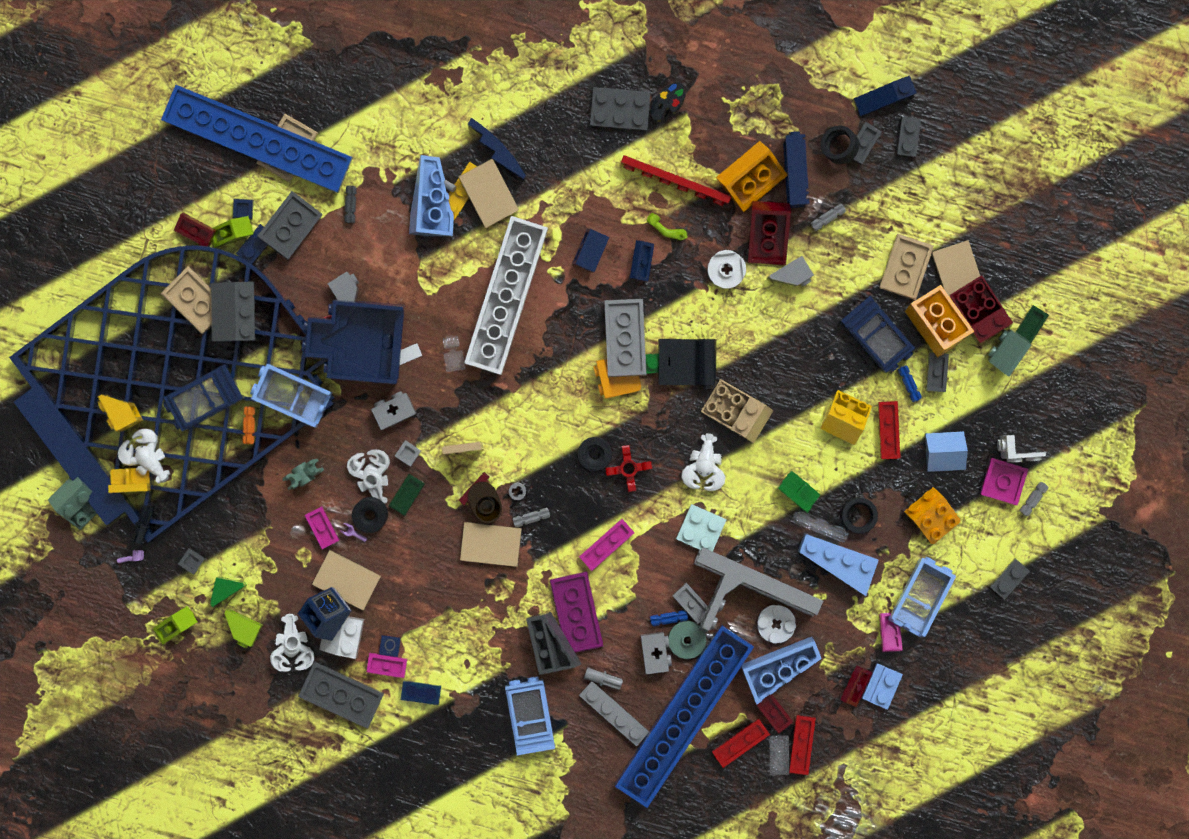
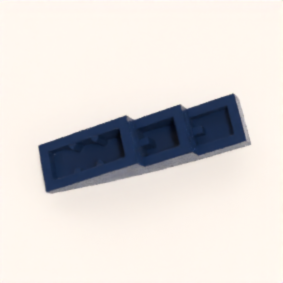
(501, 155)

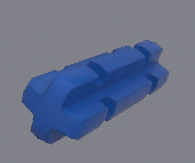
(909, 383)
(668, 618)

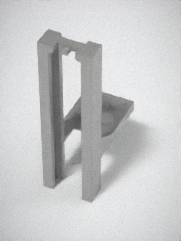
(736, 574)

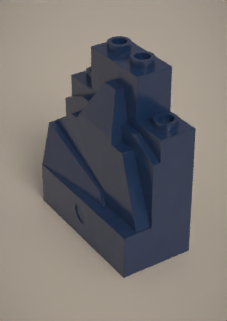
(358, 340)

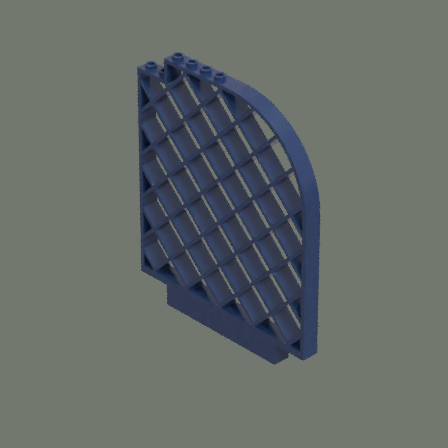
(75, 453)

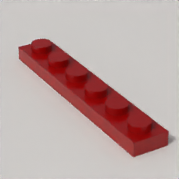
(682, 184)

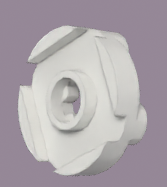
(733, 260)
(778, 613)

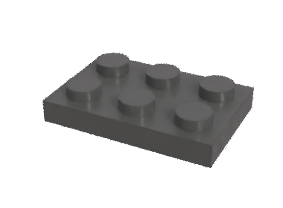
(620, 109)
(289, 225)

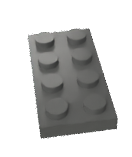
(341, 694)

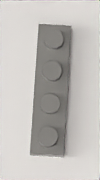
(614, 713)

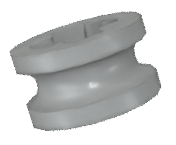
(520, 496)

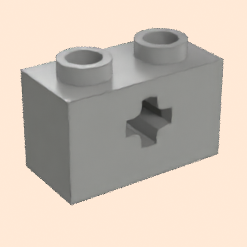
(387, 419)
(653, 664)

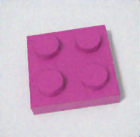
(1004, 481)

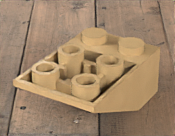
(737, 411)

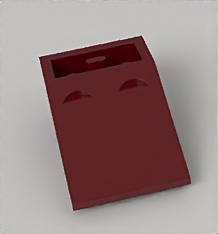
(981, 310)

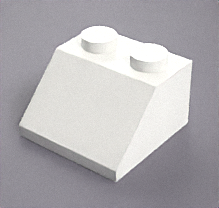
(347, 640)

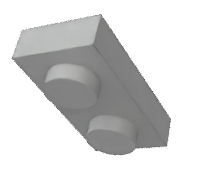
(691, 602)

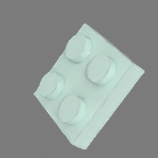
(701, 528)

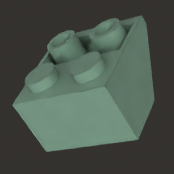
(72, 502)

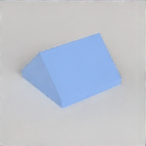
(946, 451)

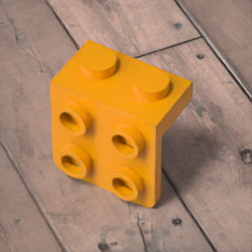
(614, 386)
(933, 515)

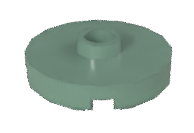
(683, 649)

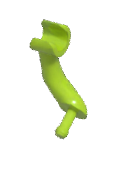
(679, 234)

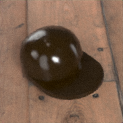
(485, 502)

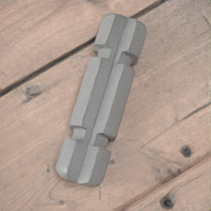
(828, 217)
(1034, 499)
(531, 517)

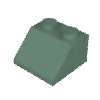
(1008, 351)

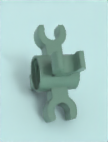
(303, 474)

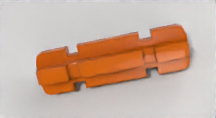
(248, 424)

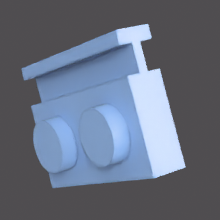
(882, 686)

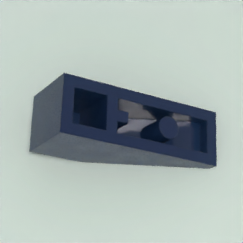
(885, 96)

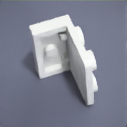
(1007, 447)

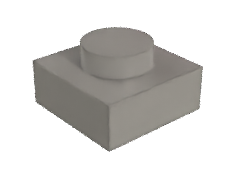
(408, 453)

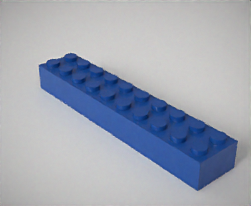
(683, 715)

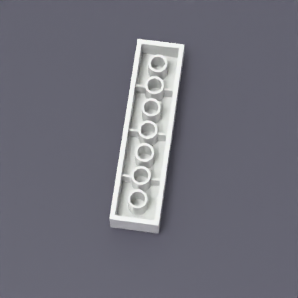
(506, 295)

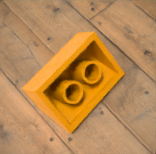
(751, 176)
(939, 321)

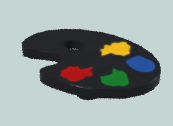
(671, 98)

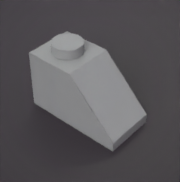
(793, 273)
(345, 287)

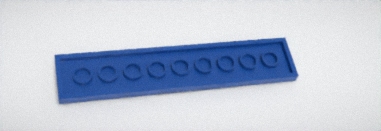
(257, 138)

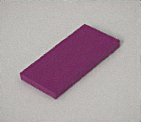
(577, 611)

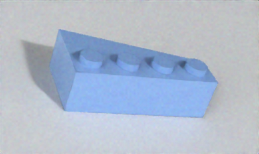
(843, 563)
(779, 667)

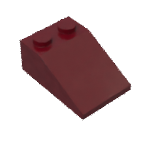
(769, 232)

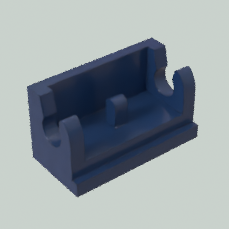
(590, 250)

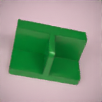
(798, 491)

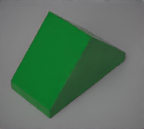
(224, 588)

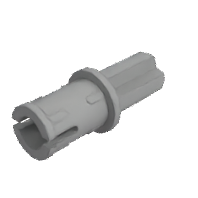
(603, 678)

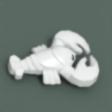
(144, 455)
(705, 466)
(372, 474)
(290, 646)

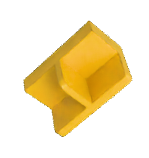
(128, 481)

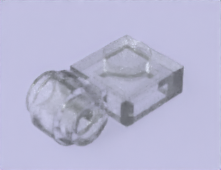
(454, 359)

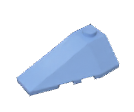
(430, 203)

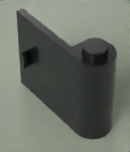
(689, 362)

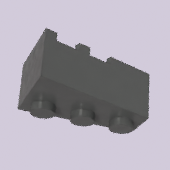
(550, 644)

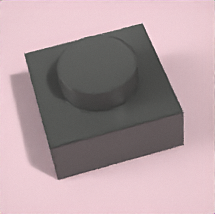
(191, 561)

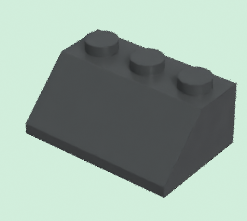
(232, 311)

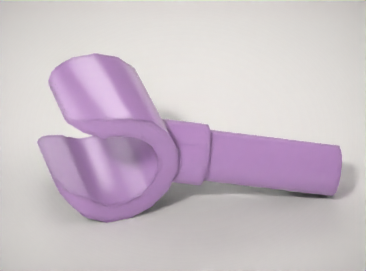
(351, 531)
(138, 555)

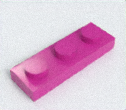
(606, 544)

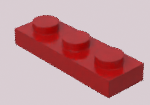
(889, 430)
(740, 743)
(802, 744)

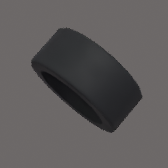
(830, 135)
(873, 517)

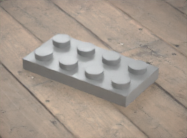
(625, 338)

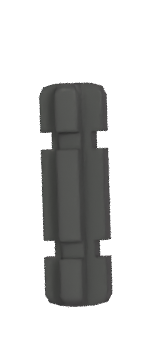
(350, 204)

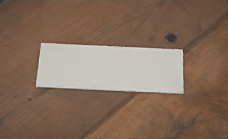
(410, 353)

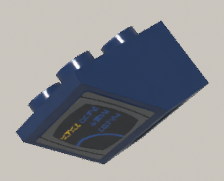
(325, 613)

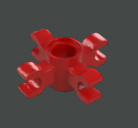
(637, 467)

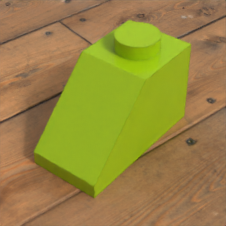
(232, 231)
(175, 625)
(243, 628)

